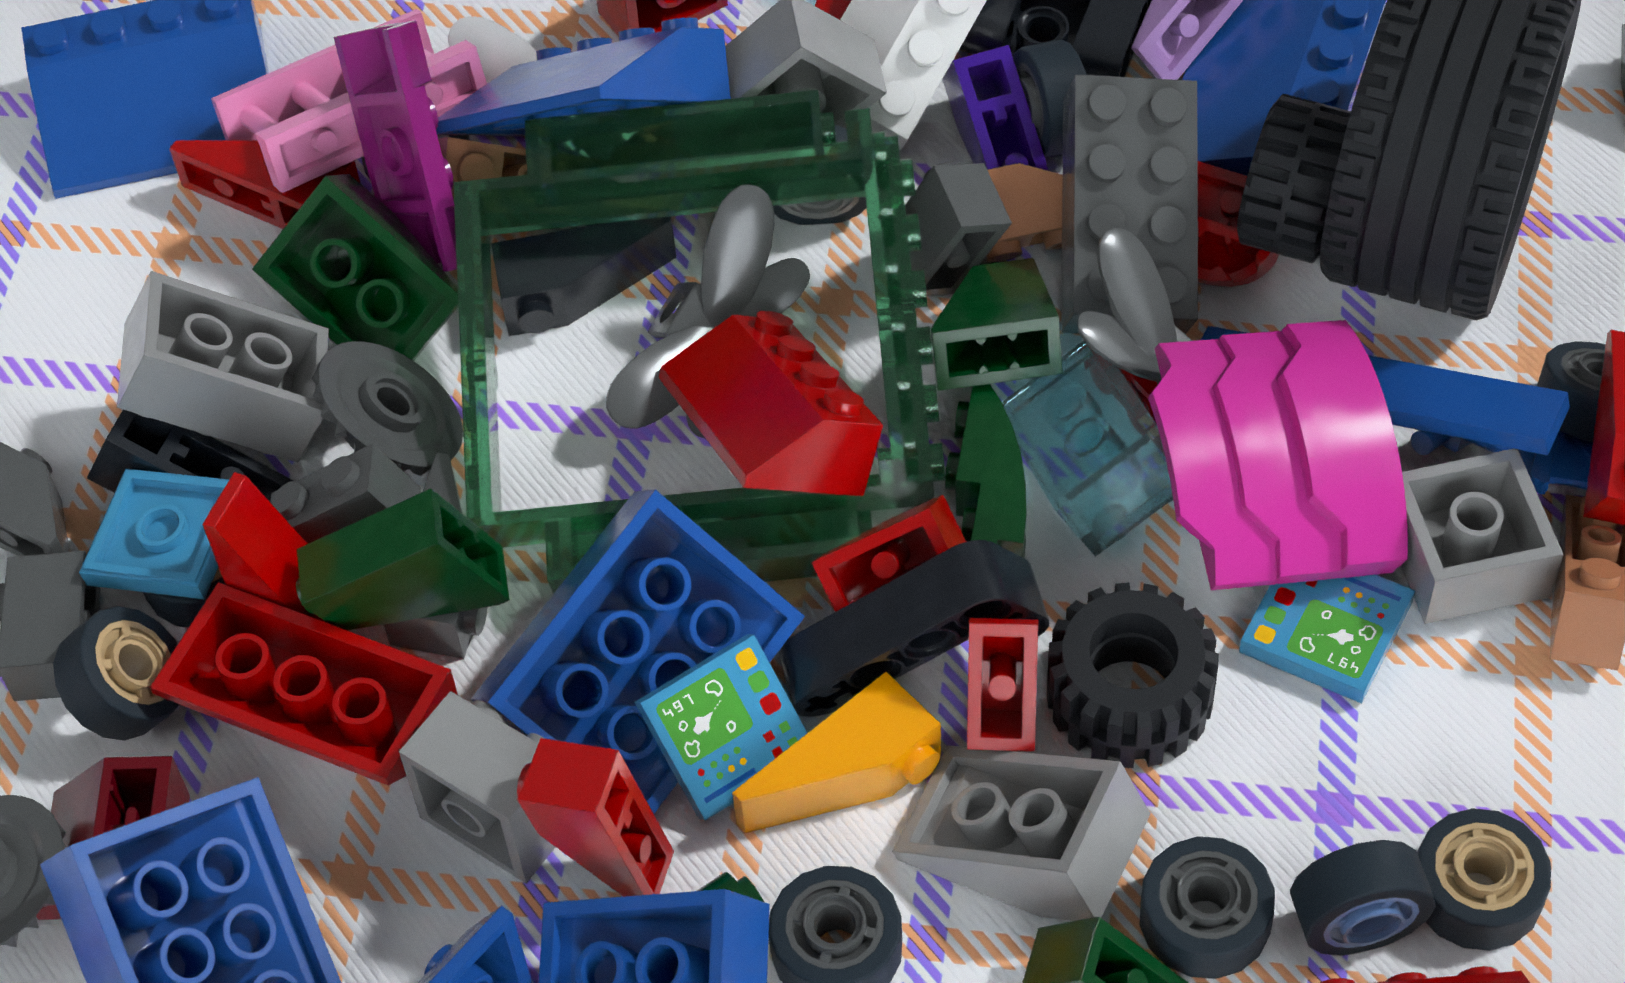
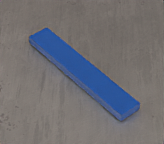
(1465, 403)

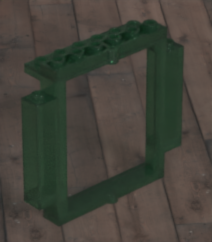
(685, 164)

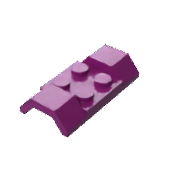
(399, 132)

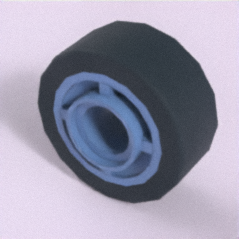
(1362, 897)

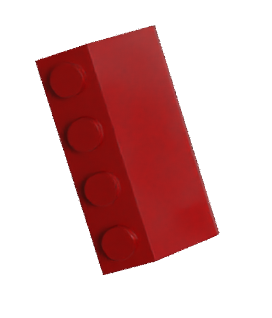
(774, 407)
(303, 683)

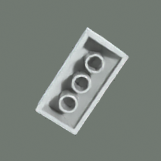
(914, 51)

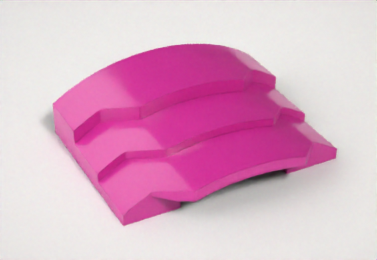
(1282, 455)

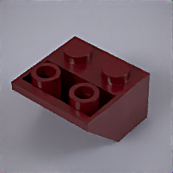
(113, 796)

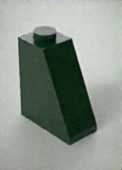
(997, 328)
(402, 566)

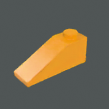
(845, 761)

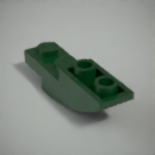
(988, 473)

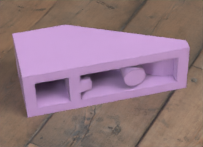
(1177, 33)

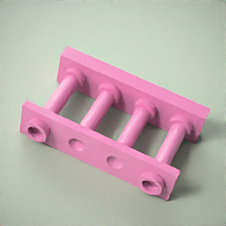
(306, 112)

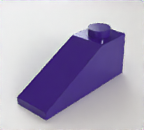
(993, 110)

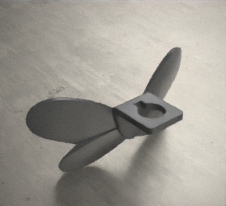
(731, 284)
(1138, 306)

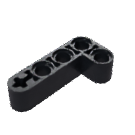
(907, 623)

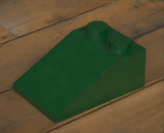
(359, 270)

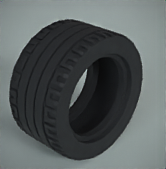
(1445, 148)

